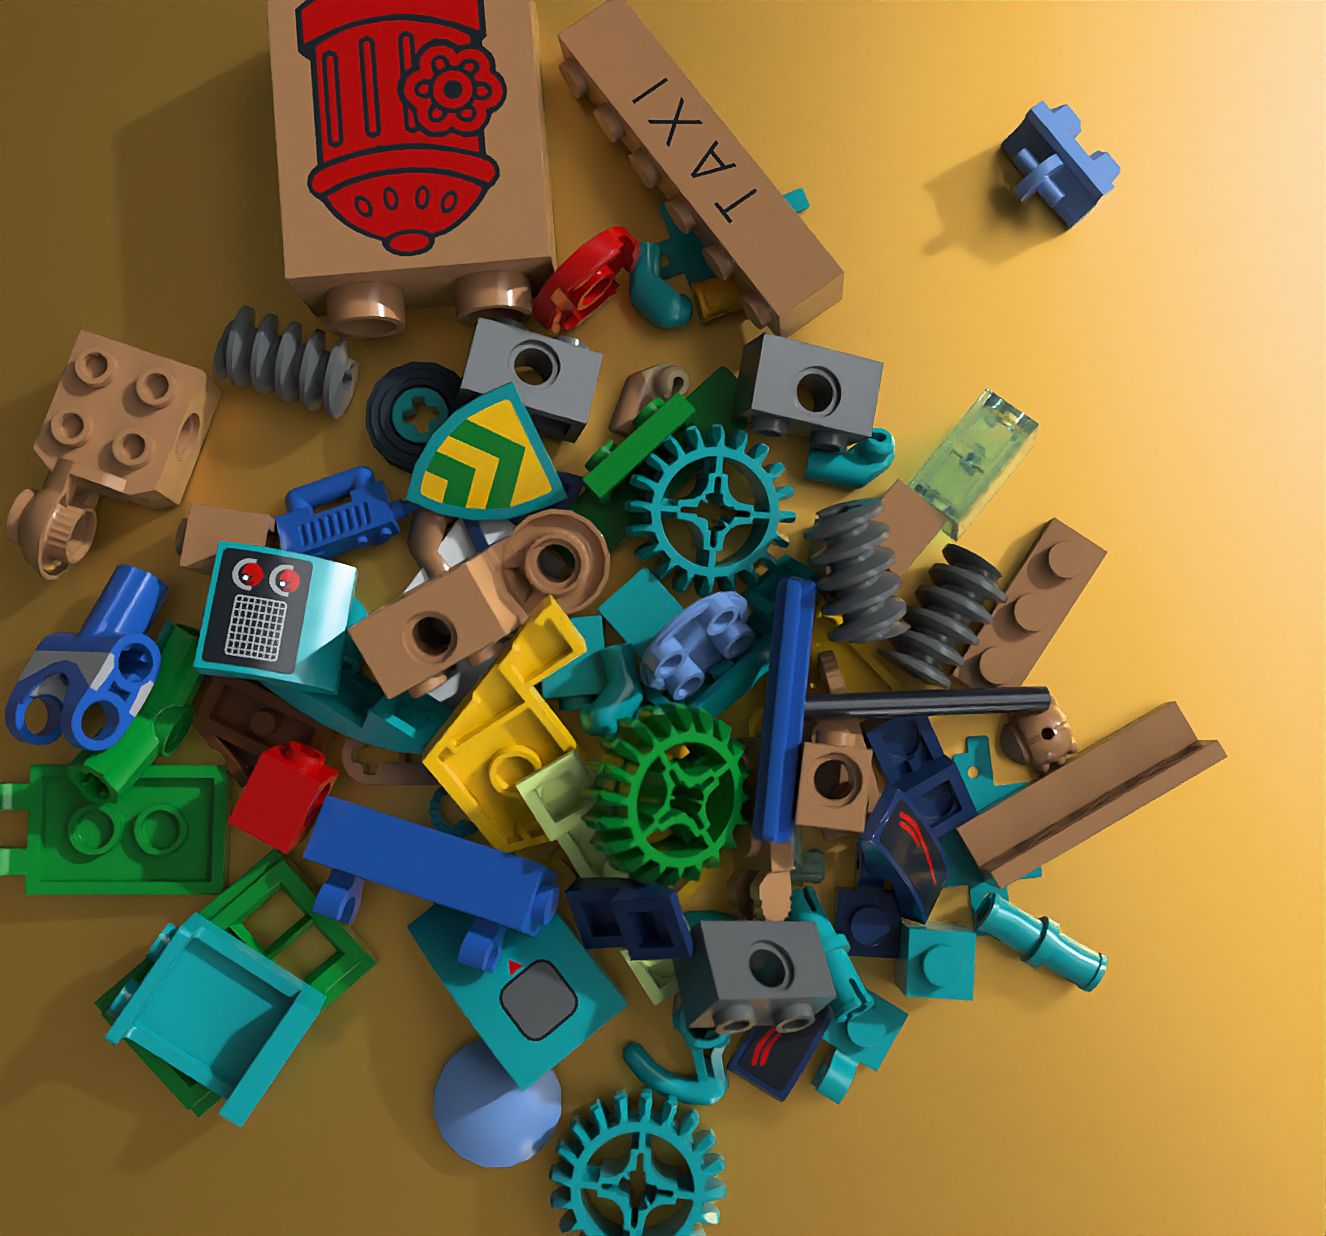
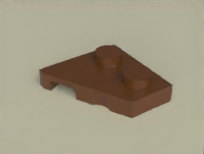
(248, 718)

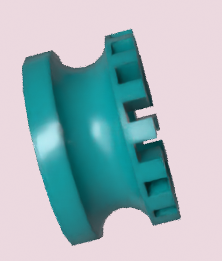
(460, 829)

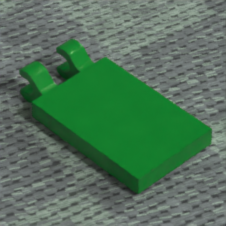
(157, 841)

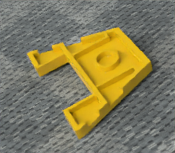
(508, 731)

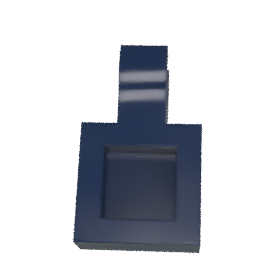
(868, 914)

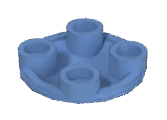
(695, 643)
(487, 1113)

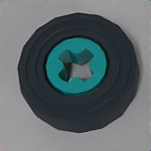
(396, 399)

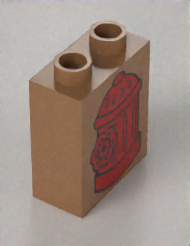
(411, 158)

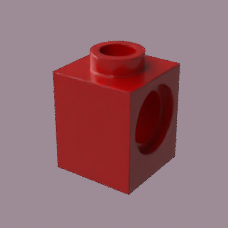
(284, 795)

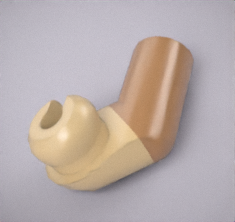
(642, 388)

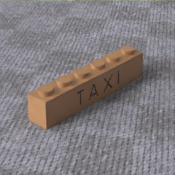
(700, 169)

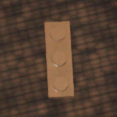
(1036, 606)

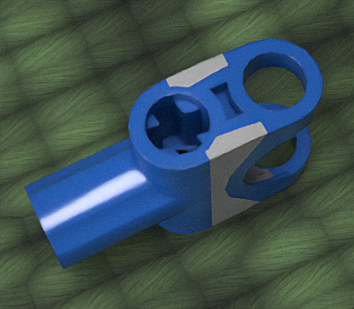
(100, 664)

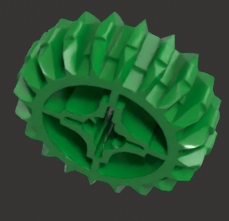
(647, 792)

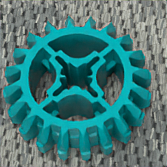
(762, 515)
(612, 1176)

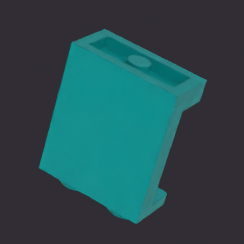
(216, 1012)

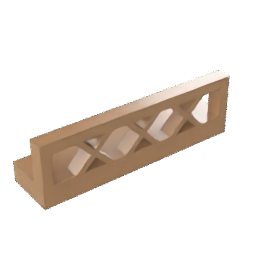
(1085, 795)

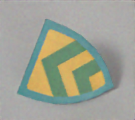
(486, 462)

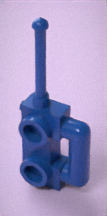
(354, 525)

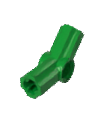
(157, 727)

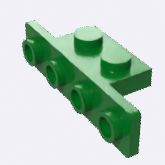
(612, 464)

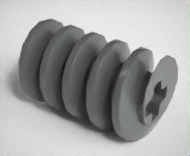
(286, 364)
(858, 572)
(945, 616)

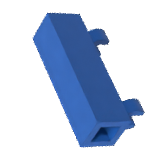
(431, 866)

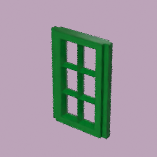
(228, 912)

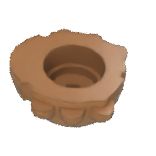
(1023, 740)

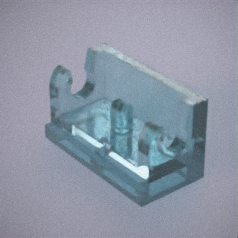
(975, 461)

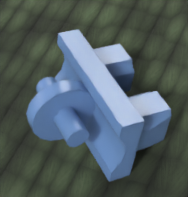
(1057, 164)

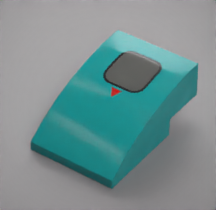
(536, 1002)

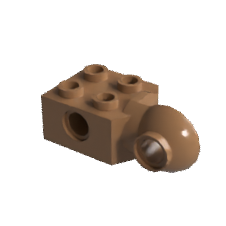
(116, 430)
(480, 603)

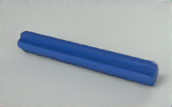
(784, 710)

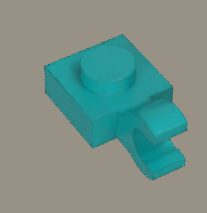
(855, 1041)

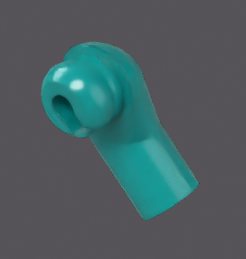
(655, 296)

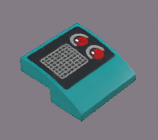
(276, 618)

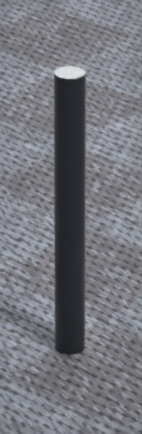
(926, 703)

